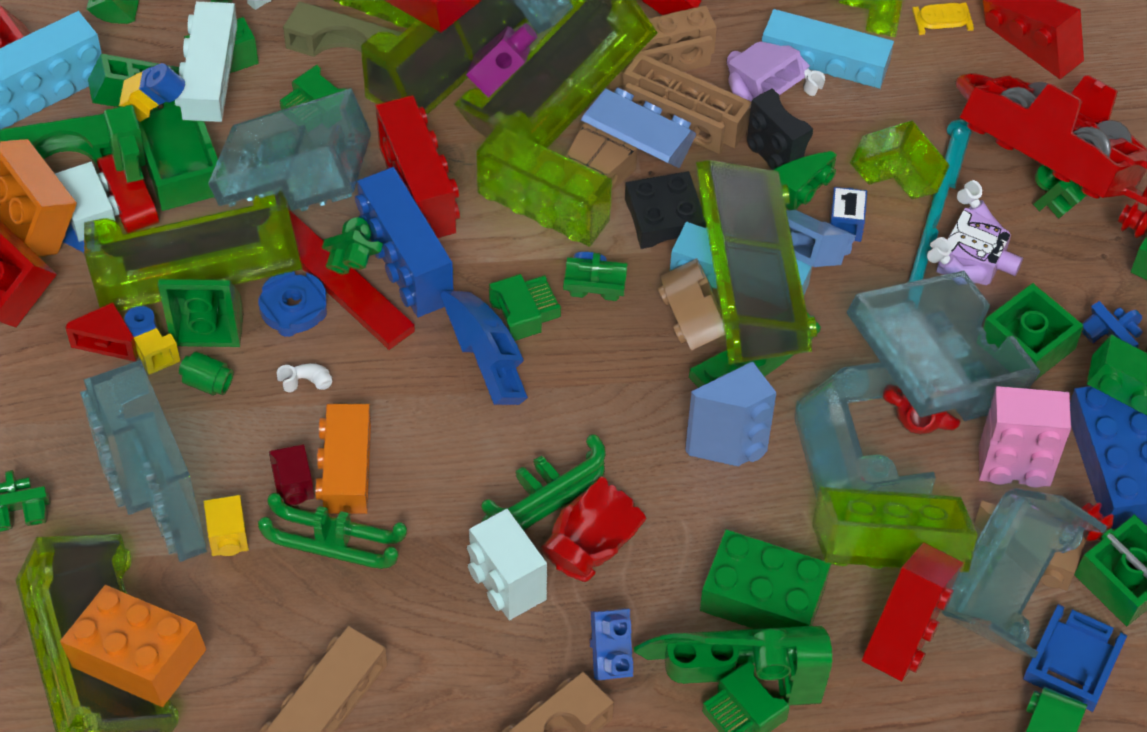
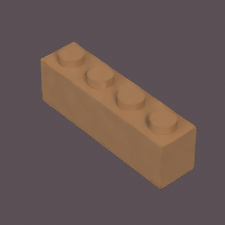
(332, 686)

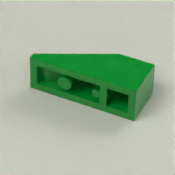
(109, 75)

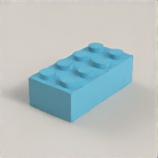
(46, 67)

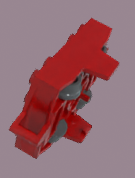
(1059, 130)

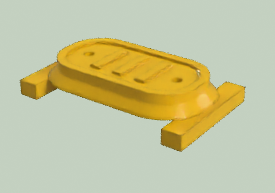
(942, 16)

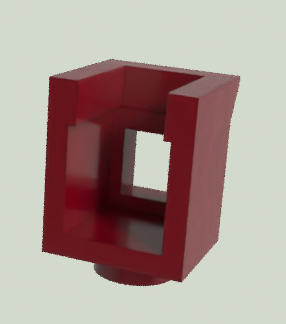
(292, 474)

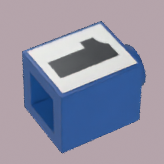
(849, 210)

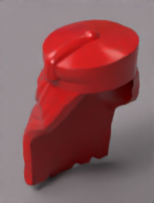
(592, 530)

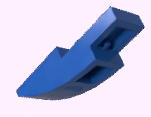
(485, 335)

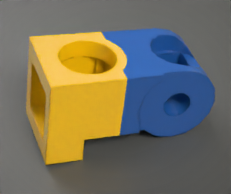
(151, 89)
(152, 348)

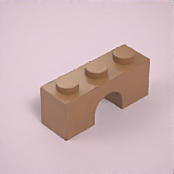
(575, 706)

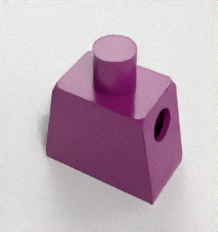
(500, 58)

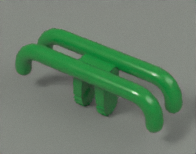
(559, 489)
(332, 535)

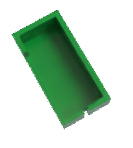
(177, 156)

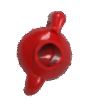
(911, 420)

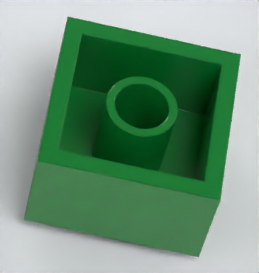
(1038, 325)

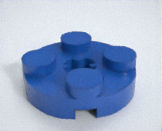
(295, 318)

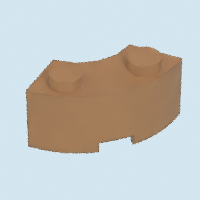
(693, 304)

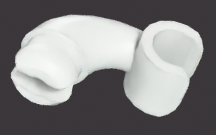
(313, 372)

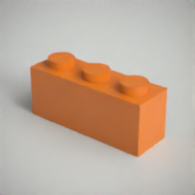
(344, 458)

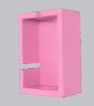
(1024, 436)

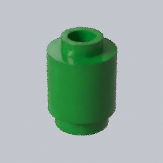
(206, 374)

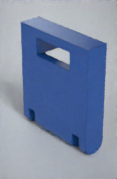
(1077, 653)

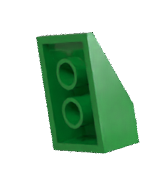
(202, 312)

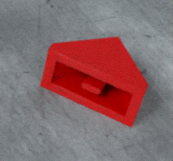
(103, 333)

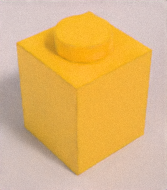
(226, 526)

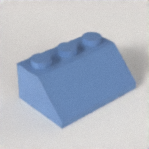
(641, 126)
(731, 417)

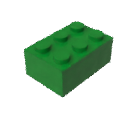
(763, 584)

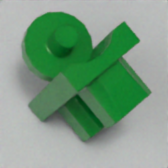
(1060, 194)
(351, 247)
(596, 277)
(31, 501)

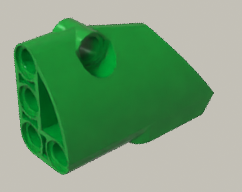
(792, 655)

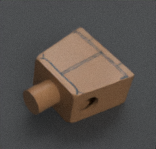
(603, 154)

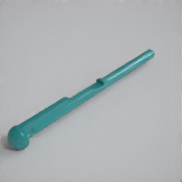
(954, 156)

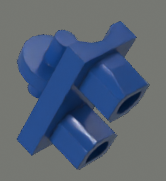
(1103, 322)
(611, 644)

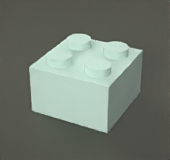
(507, 565)

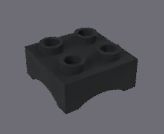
(775, 132)
(662, 207)

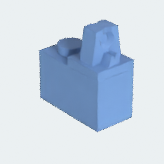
(818, 241)

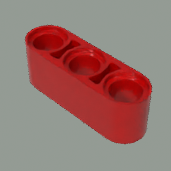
(132, 198)

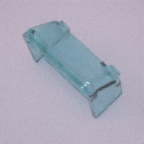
(832, 441)
(1010, 562)

